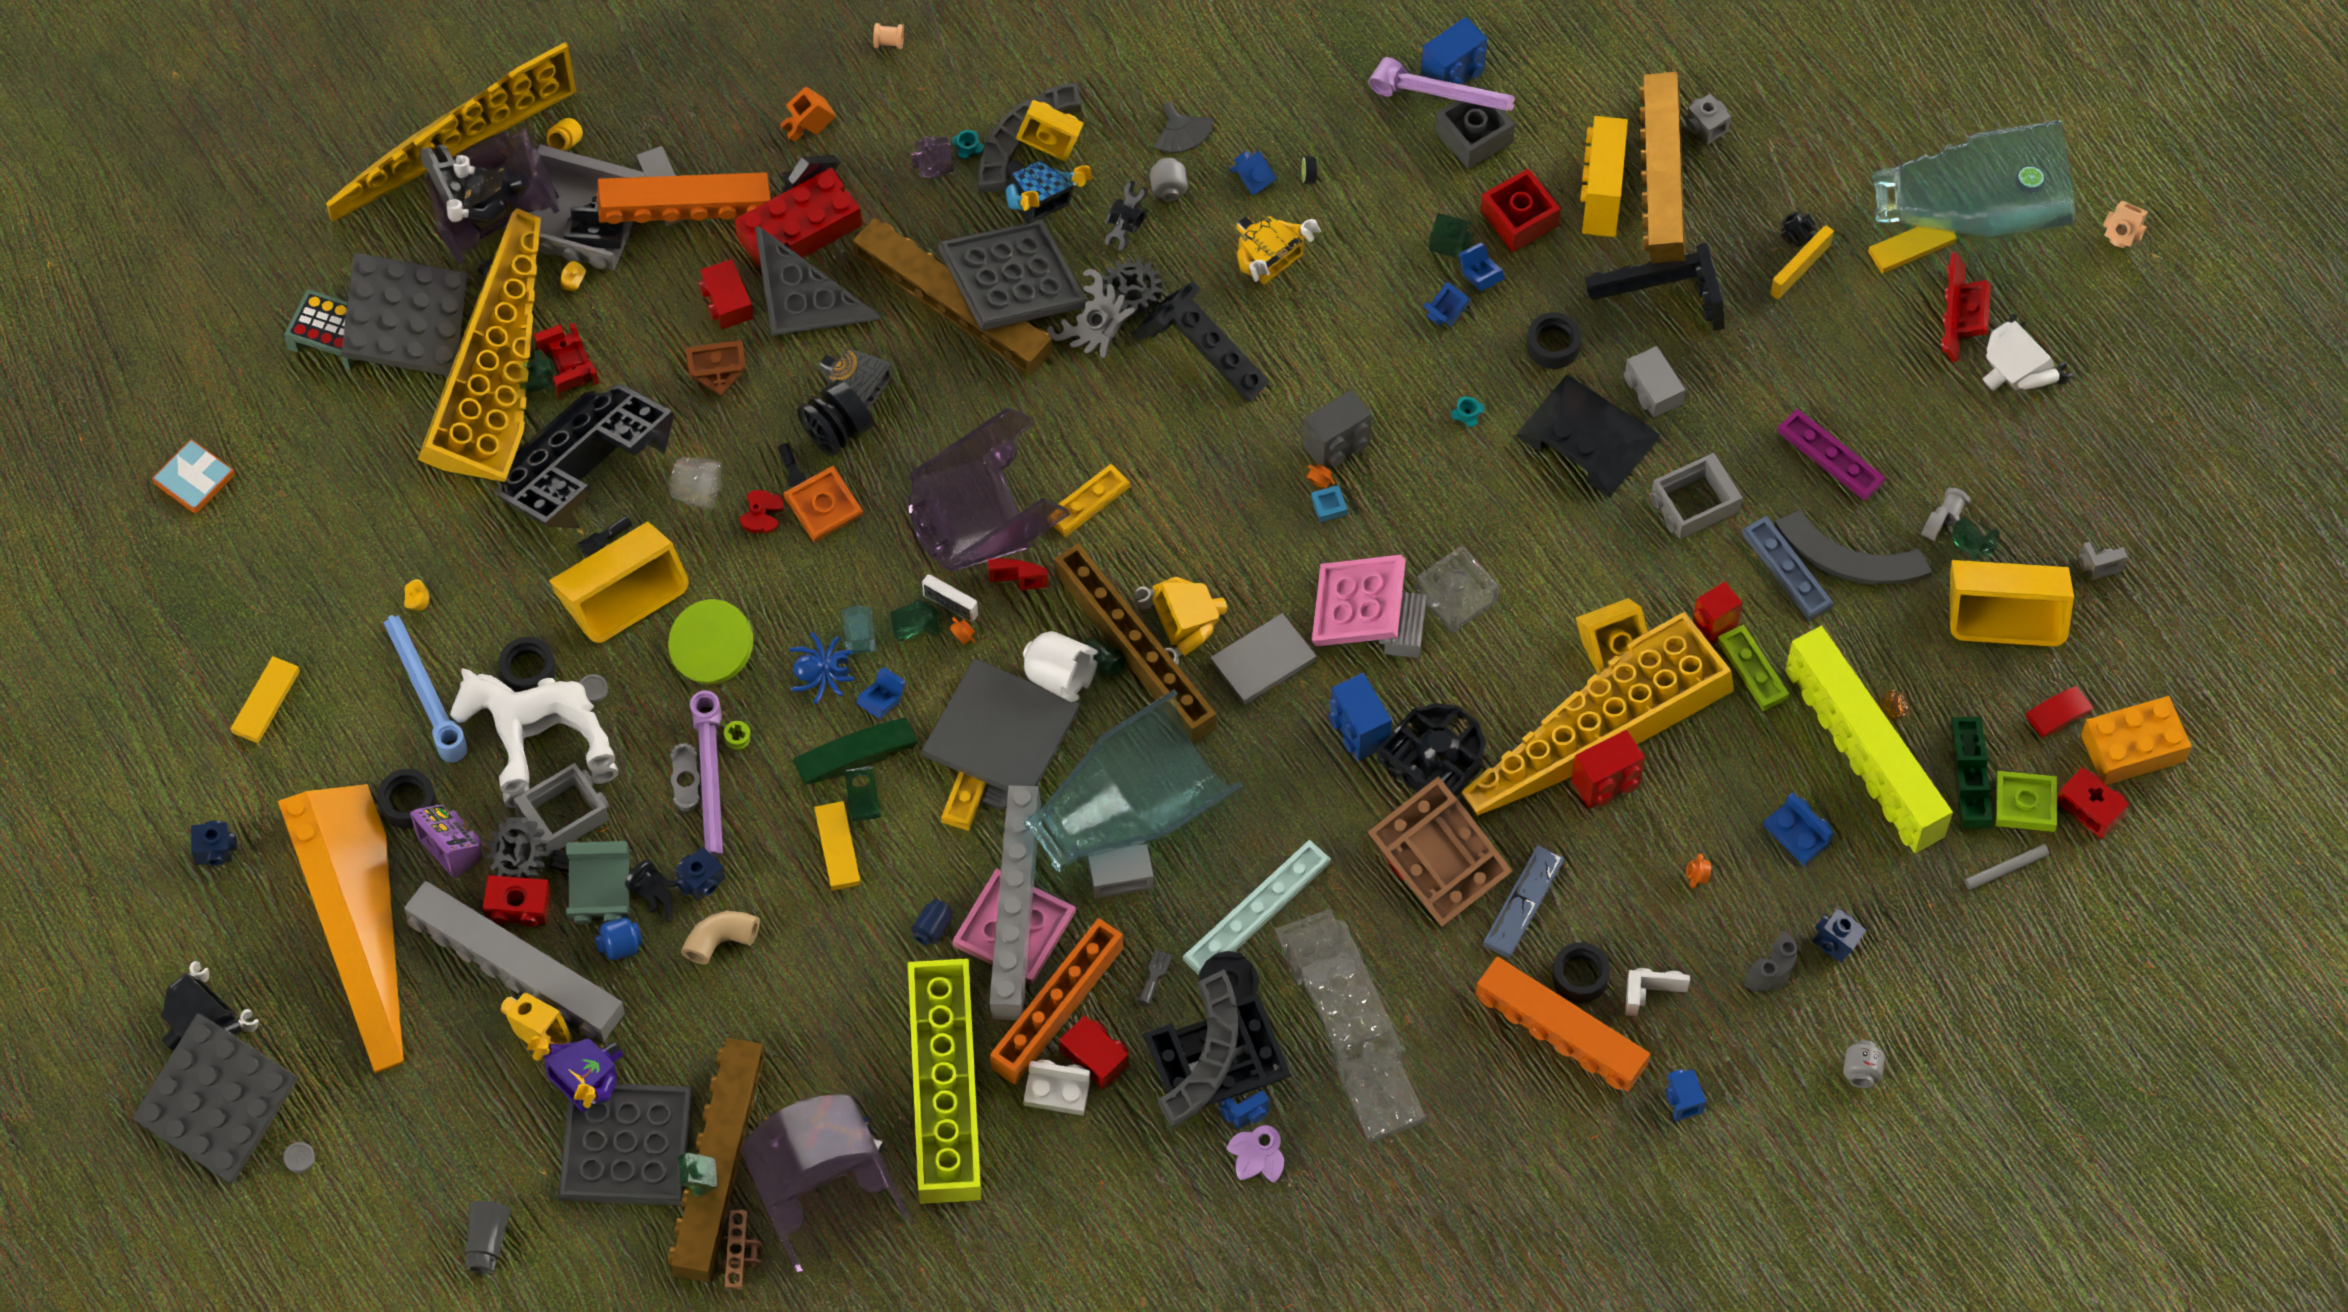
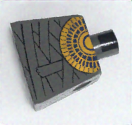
(861, 371)

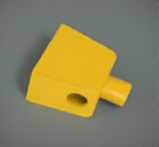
(535, 1018)

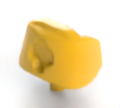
(572, 276)
(416, 595)

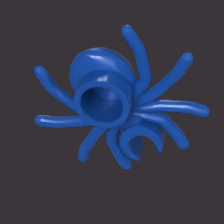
(818, 668)

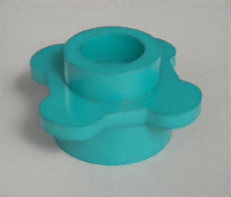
(967, 137)
(1471, 404)

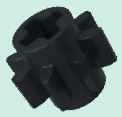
(1797, 228)

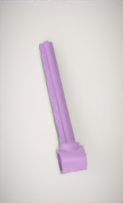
(1392, 77)
(706, 725)

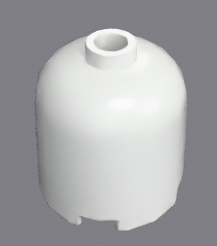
(1059, 664)

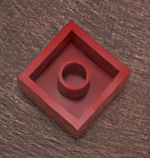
(1520, 210)
(1608, 769)

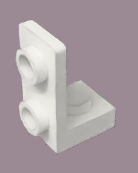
(1644, 979)

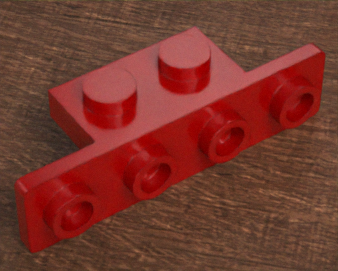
(1966, 308)

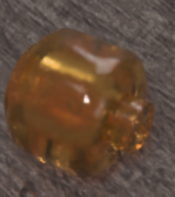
(1894, 704)

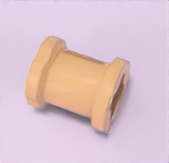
(888, 36)

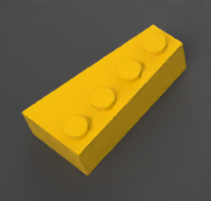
(1603, 175)

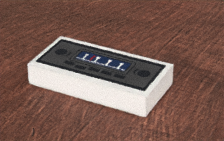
(950, 598)

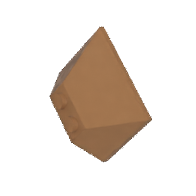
(1440, 851)

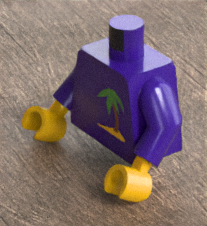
(579, 1069)

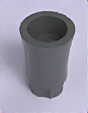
(485, 1235)

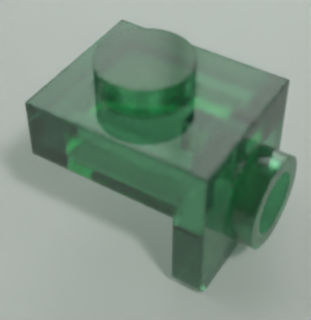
(540, 373)
(1971, 540)
(914, 619)
(697, 1173)

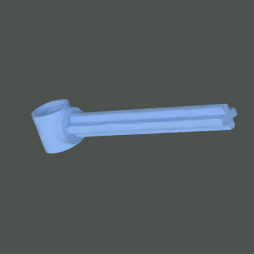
(443, 728)

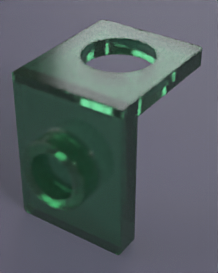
(862, 800)

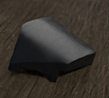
(808, 168)
(585, 228)

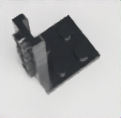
(1654, 274)
(1207, 338)

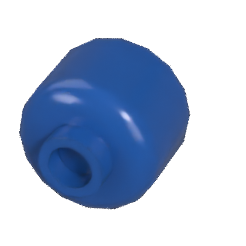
(618, 939)

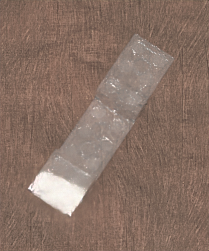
(1355, 1020)

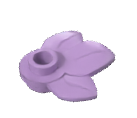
(1256, 1158)

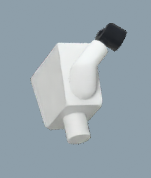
(2020, 360)

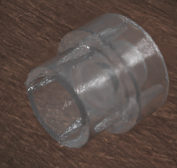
(696, 481)

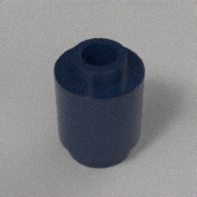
(932, 922)

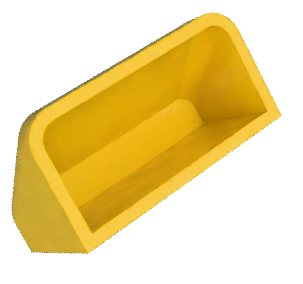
(622, 583)
(2010, 603)

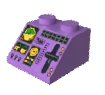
(446, 838)

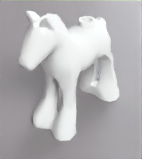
(528, 714)

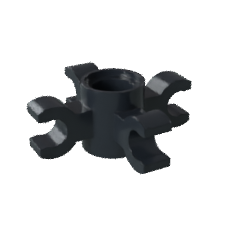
(1126, 215)

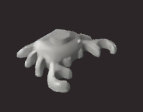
(1098, 321)

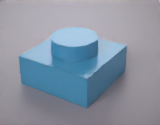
(1329, 503)

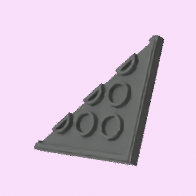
(801, 295)

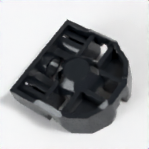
(1436, 726)

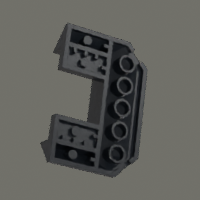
(550, 466)

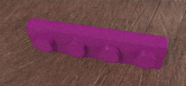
(1831, 454)

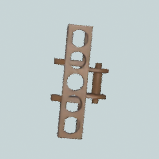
(735, 1266)

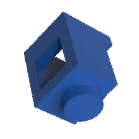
(1685, 1094)

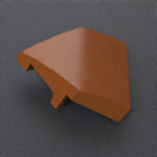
(716, 364)

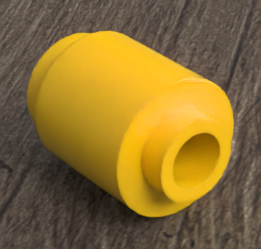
(564, 134)

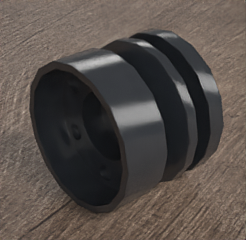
(834, 417)

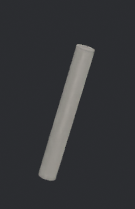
(2006, 867)

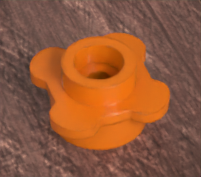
(1320, 476)
(962, 631)
(1698, 871)

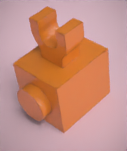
(808, 112)

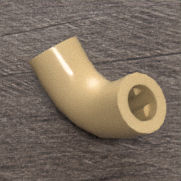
(718, 929)

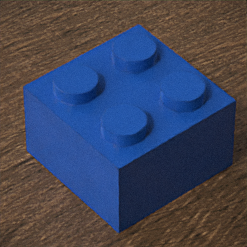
(1455, 54)
(1359, 716)

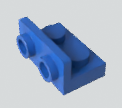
(1799, 829)

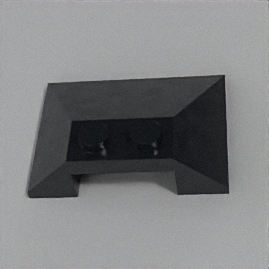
(1590, 434)
(1255, 1061)

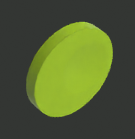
(710, 641)

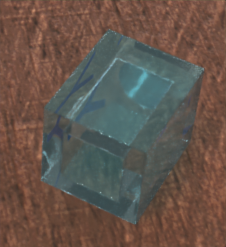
(858, 629)

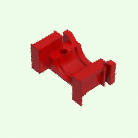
(568, 356)

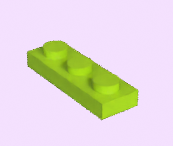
(1753, 667)

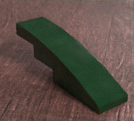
(854, 750)
(1971, 772)

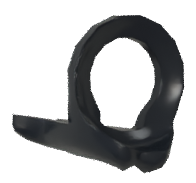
(650, 884)

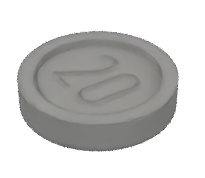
(595, 687)
(299, 1157)

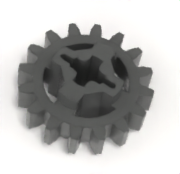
(1130, 282)
(517, 849)

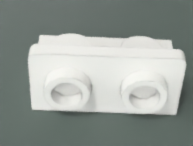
(1057, 1087)

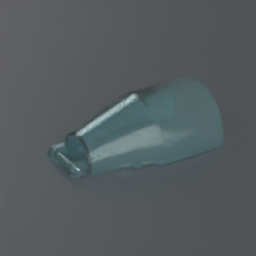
(1986, 186)
(1129, 788)

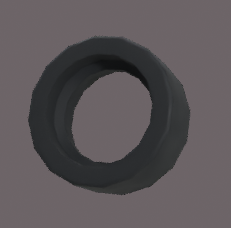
(1555, 321)
(523, 646)
(396, 780)
(1585, 951)

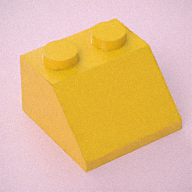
(1049, 130)
(1610, 630)

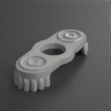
(685, 761)

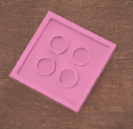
(1358, 600)
(1048, 923)

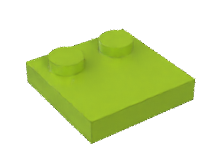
(2026, 801)

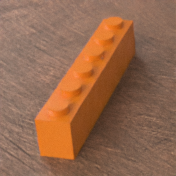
(680, 197)
(1056, 1001)
(1562, 1025)

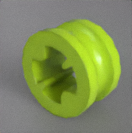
(731, 728)

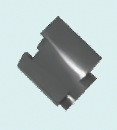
(1775, 971)

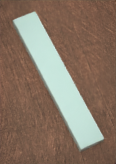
(1260, 905)

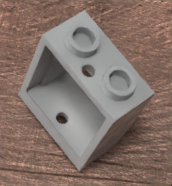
(1719, 481)
(550, 788)

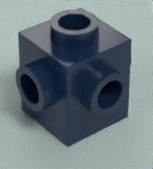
(212, 843)
(699, 874)
(1838, 934)

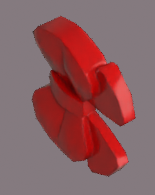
(756, 519)

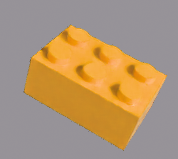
(2136, 740)

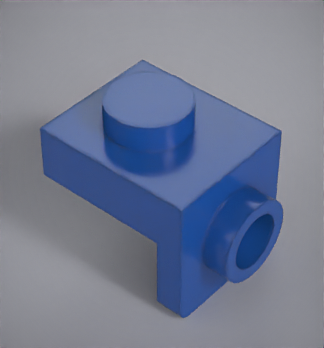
(1253, 171)
(1479, 268)
(1447, 305)
(882, 694)
(1249, 1110)

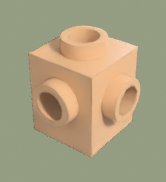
(2131, 217)

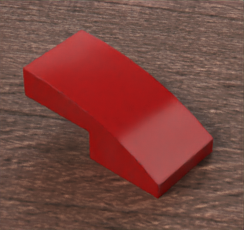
(1028, 574)
(2058, 711)

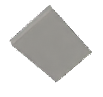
(1263, 659)

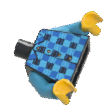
(1041, 189)

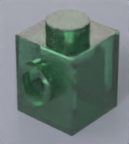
(1450, 235)

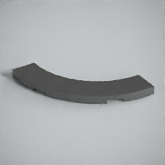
(1002, 141)
(1848, 563)
(1215, 1057)

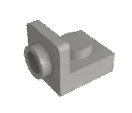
(2103, 564)

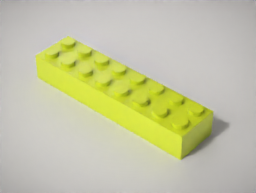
(1868, 740)
(944, 1081)

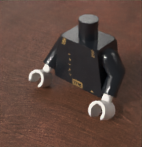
(488, 193)
(191, 996)

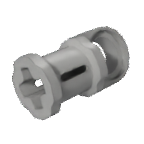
(1947, 513)

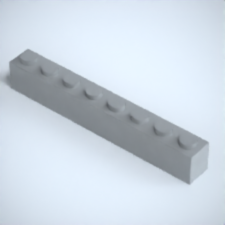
(1014, 905)
(513, 960)

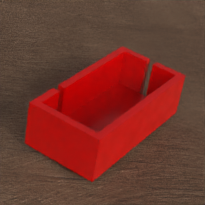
(802, 217)

